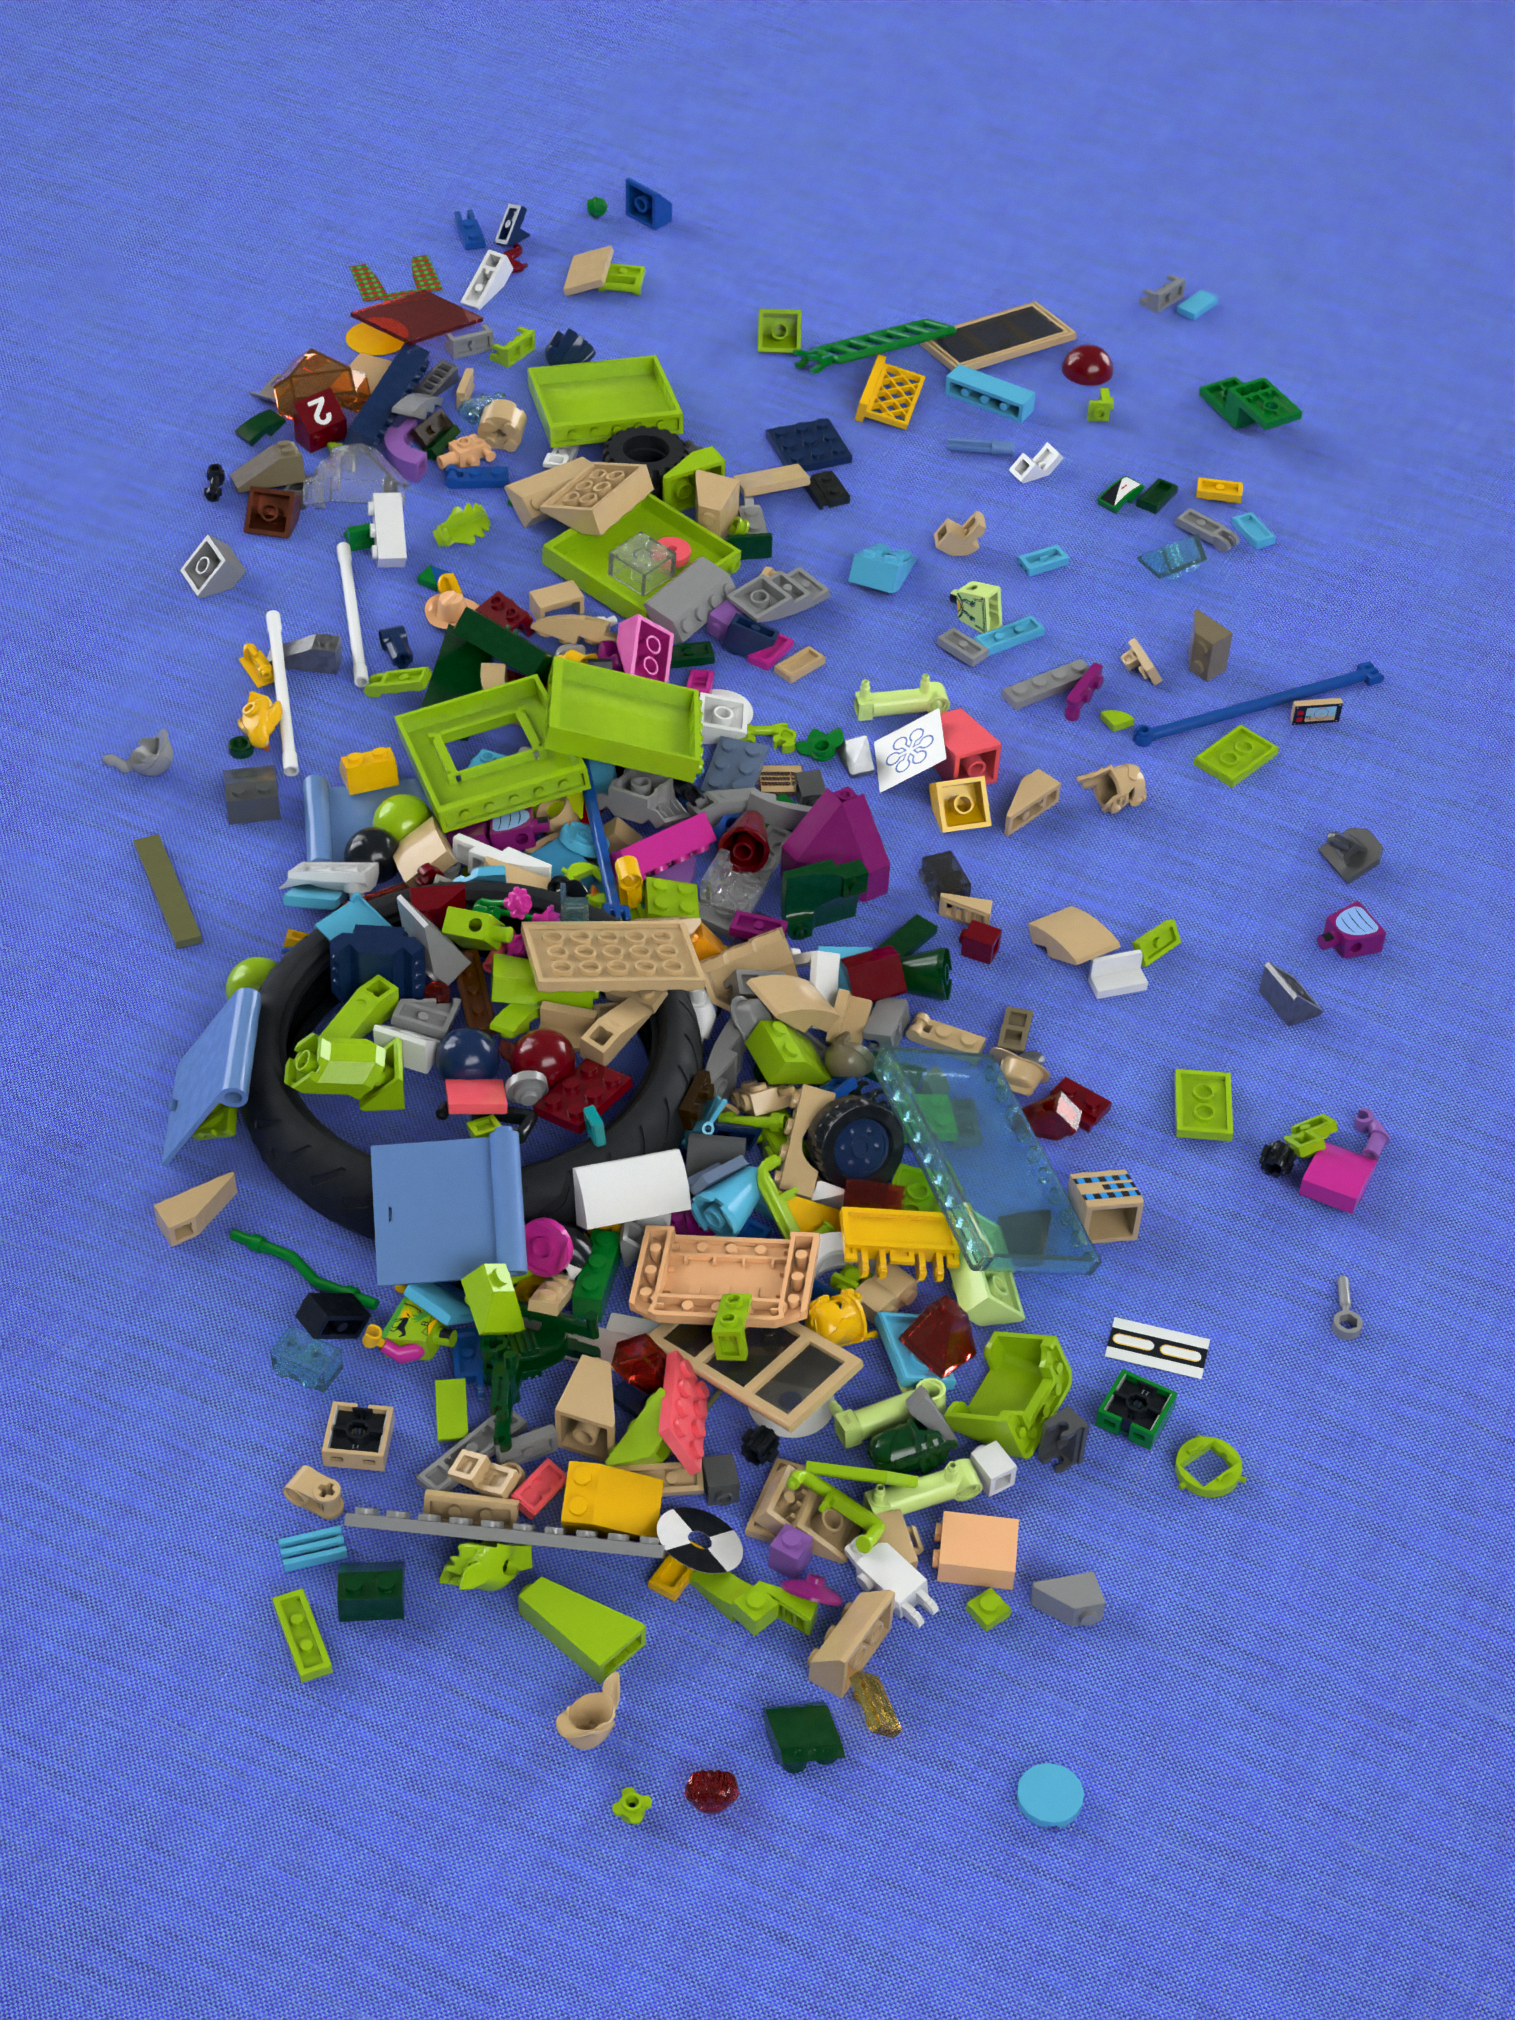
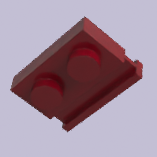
(1091, 1104)

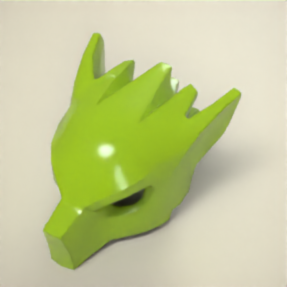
(486, 1565)

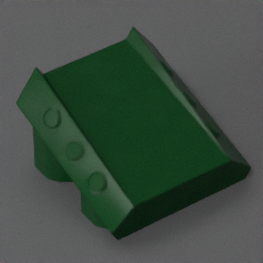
(802, 1735)

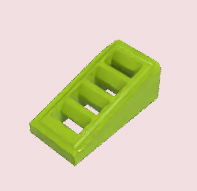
(793, 1609)

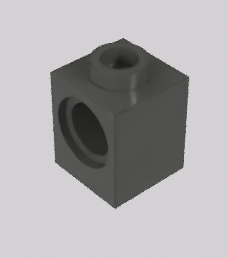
(808, 787)
(720, 1479)

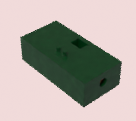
(504, 644)

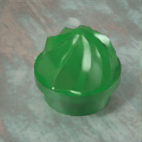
(596, 207)

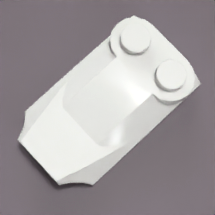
(344, 876)

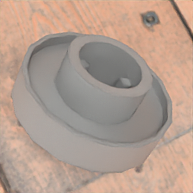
(526, 1087)

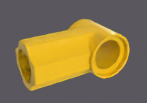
(629, 881)

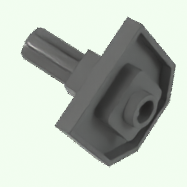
(1352, 853)

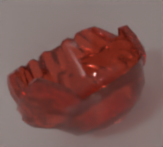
(711, 1791)

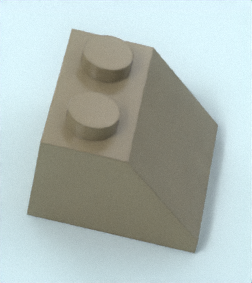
(1208, 647)

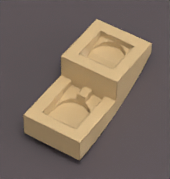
(482, 1475)

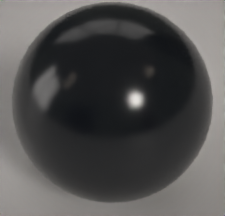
(374, 845)

